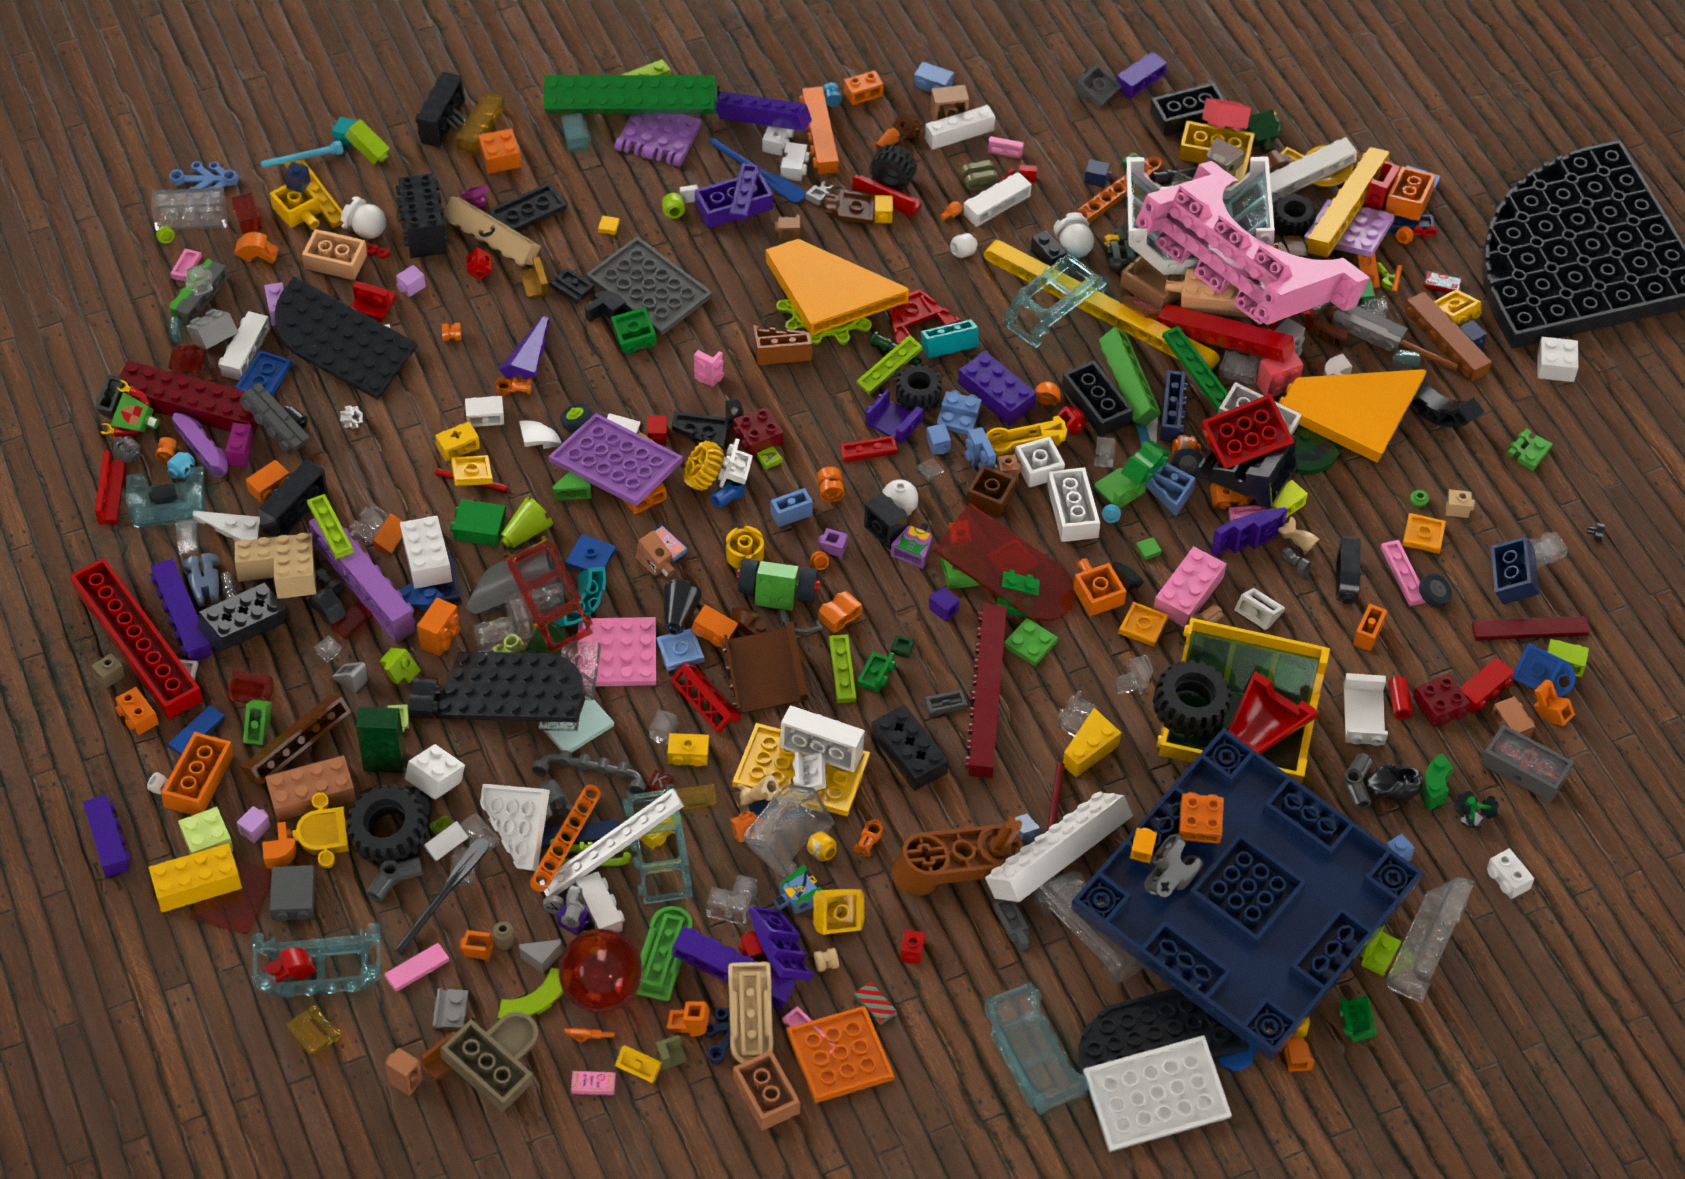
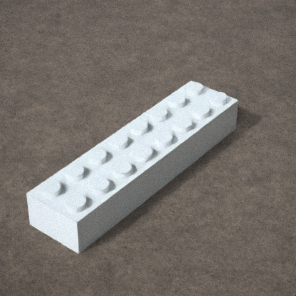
(1058, 846)

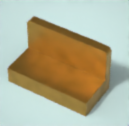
(535, 280)

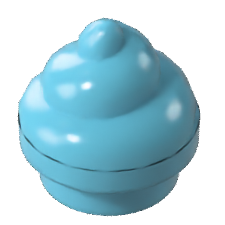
(1111, 513)

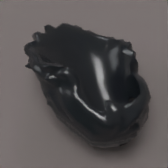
(1392, 784)

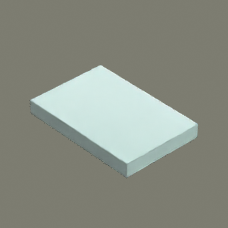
(592, 723)

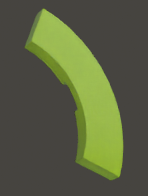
(537, 1001)

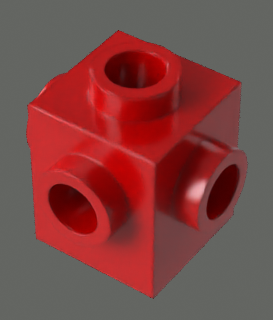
(479, 263)
(1073, 419)

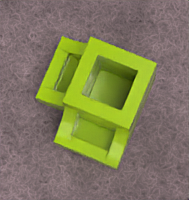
(399, 665)

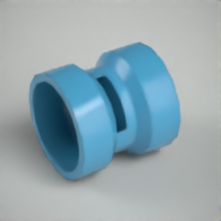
(832, 94)

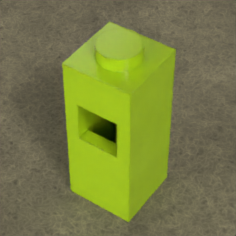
(367, 142)

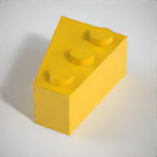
(1091, 743)

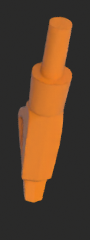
(583, 1034)

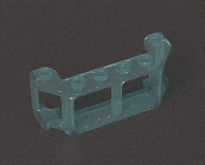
(1063, 306)
(680, 863)
(320, 950)

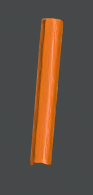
(1397, 278)

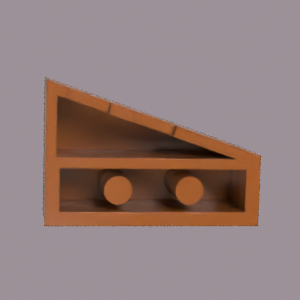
(780, 346)

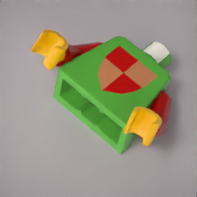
(132, 414)

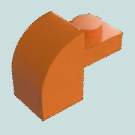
(254, 245)
(1550, 706)
(282, 851)
(690, 1020)

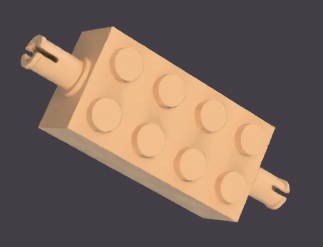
(1202, 298)

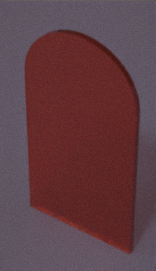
(987, 548)

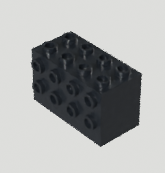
(421, 215)

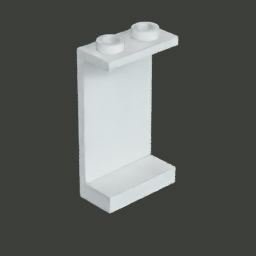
(1364, 709)

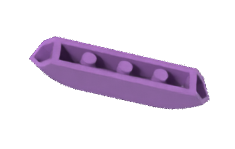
(196, 439)

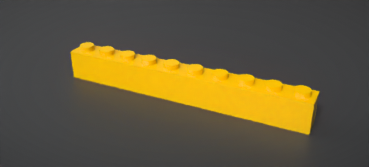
(1346, 204)

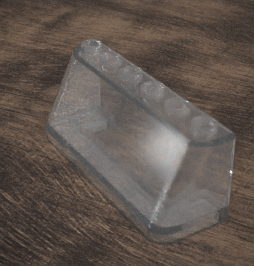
(1057, 897)
(1428, 938)

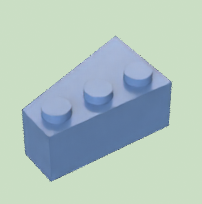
(1172, 487)

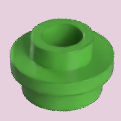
(1419, 498)

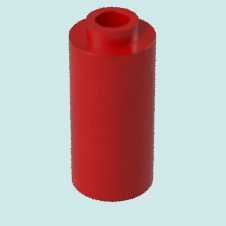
(1400, 697)

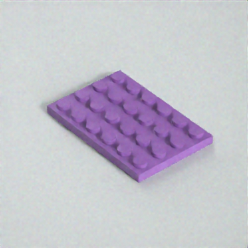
(616, 459)

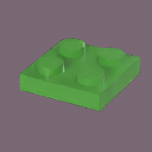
(1030, 642)

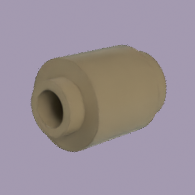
(503, 935)

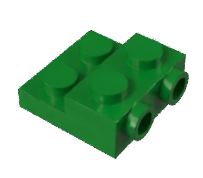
(634, 330)
(1018, 583)

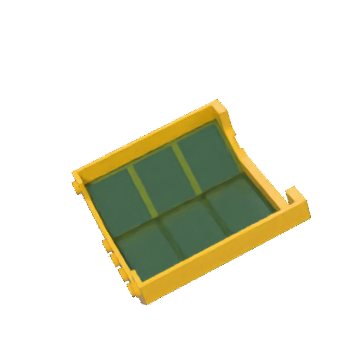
(1237, 653)

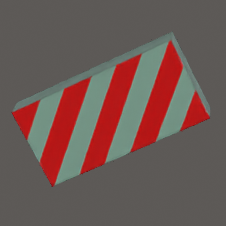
(875, 1003)

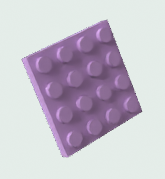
(1364, 231)

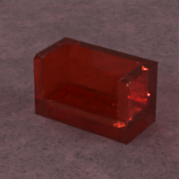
(246, 213)
(249, 686)

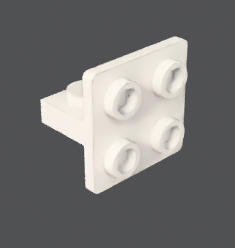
(735, 465)

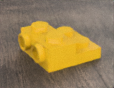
(1459, 307)

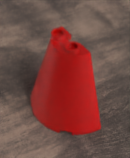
(1267, 716)

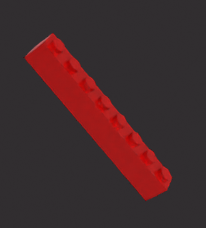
(1228, 333)

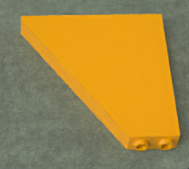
(828, 288)
(1354, 408)

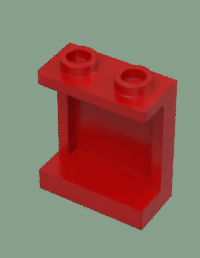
(1380, 188)

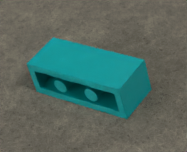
(949, 338)

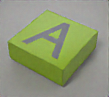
(769, 457)

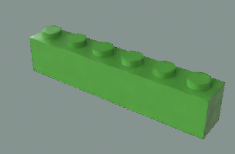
(1129, 376)

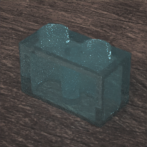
(575, 132)

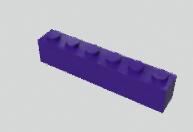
(763, 111)
(180, 609)
(715, 958)

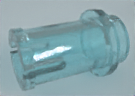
(174, 328)

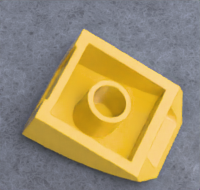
(838, 910)

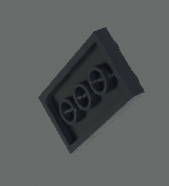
(529, 208)

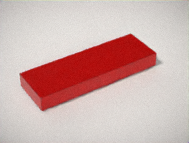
(868, 449)

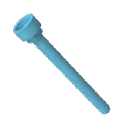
(334, 148)

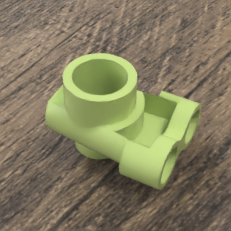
(512, 643)

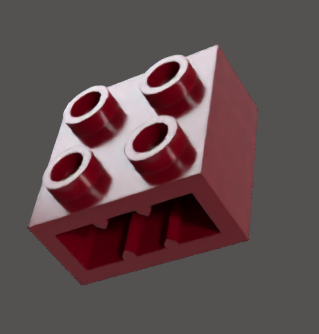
(757, 431)
(1441, 700)

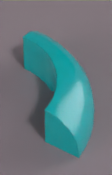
(590, 587)

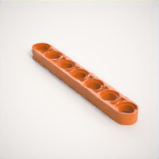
(1112, 195)
(559, 843)

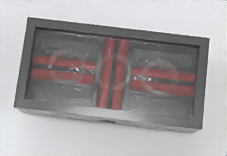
(1527, 763)

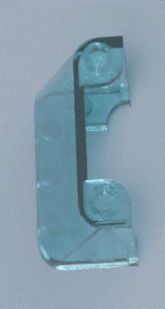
(190, 498)

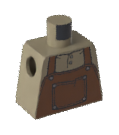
(1225, 155)

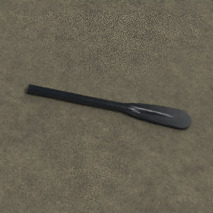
(462, 869)

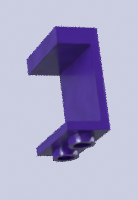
(892, 419)

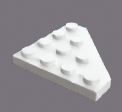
(519, 819)

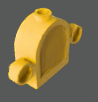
(323, 831)

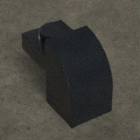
(605, 303)
(327, 605)

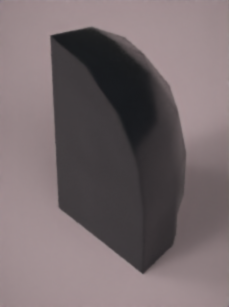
(733, 410)
(1127, 576)

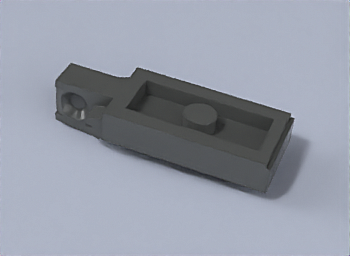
(1012, 922)

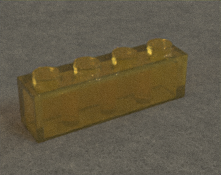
(480, 122)

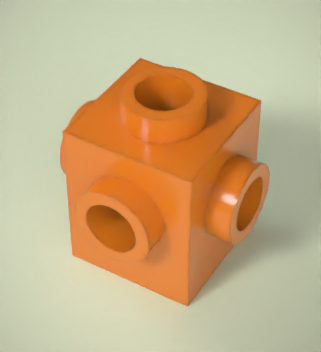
(741, 824)

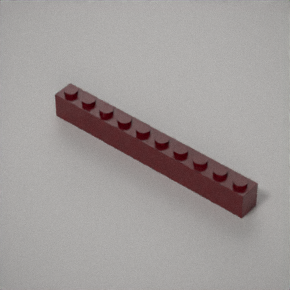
(987, 691)

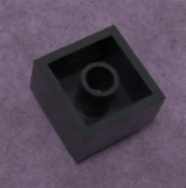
(884, 519)

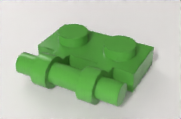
(1534, 452)

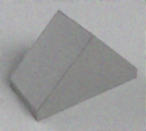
(352, 676)
(541, 954)

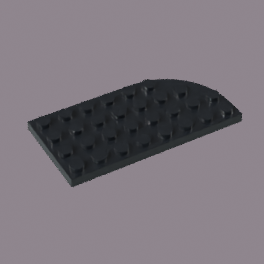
(340, 338)
(512, 688)
(1151, 1024)

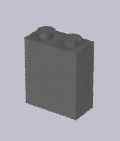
(292, 893)

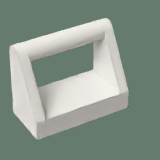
(1256, 611)

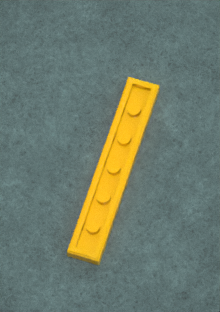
(329, 208)

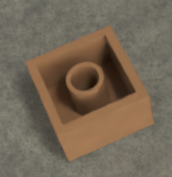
(948, 101)

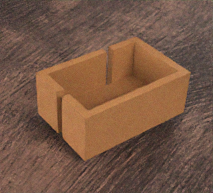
(1149, 283)

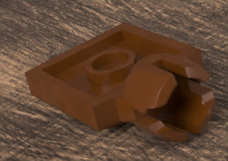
(850, 206)

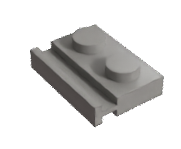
(450, 1009)

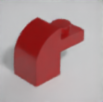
(293, 962)

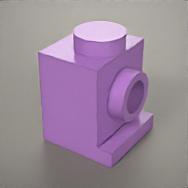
(833, 542)

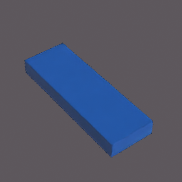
(203, 724)

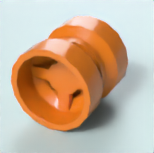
(451, 331)
(166, 449)

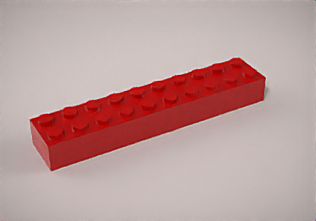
(136, 638)

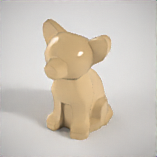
(1301, 538)
(764, 789)

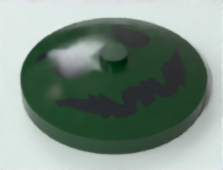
(1314, 452)

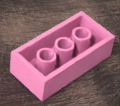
(1190, 586)

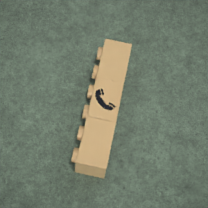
(491, 231)

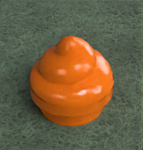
(1404, 235)
(819, 560)

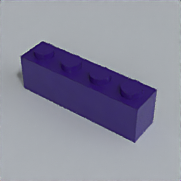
(105, 835)

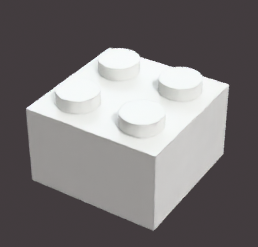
(1557, 359)
(1038, 459)
(434, 771)

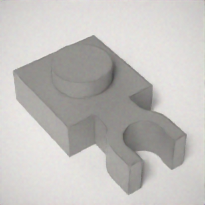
(817, 194)

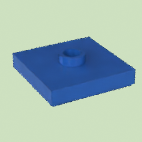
(590, 554)

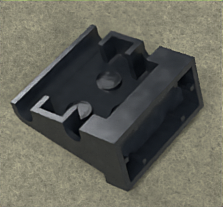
(1258, 479)

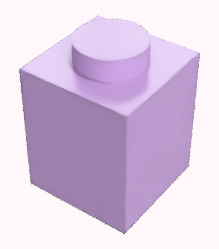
(410, 281)
(253, 824)

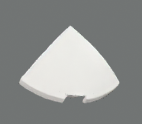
(536, 434)

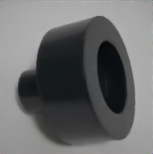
(1596, 531)

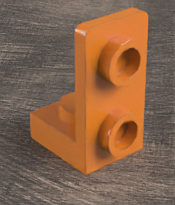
(1369, 267)

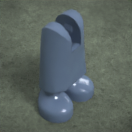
(204, 585)

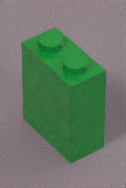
(478, 522)

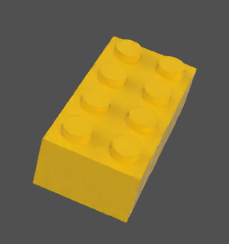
(195, 877)

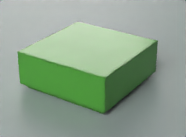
(1148, 548)

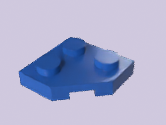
(420, 597)

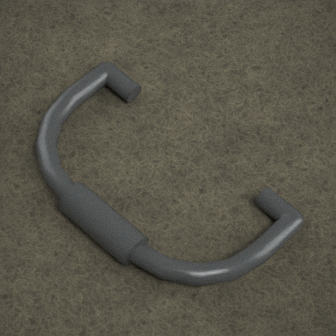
(784, 617)

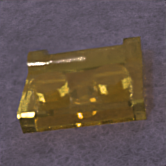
(308, 1035)

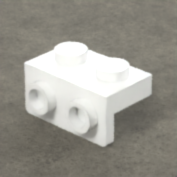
(810, 771)

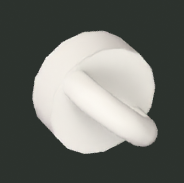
(156, 782)

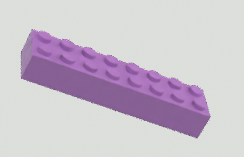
(369, 586)

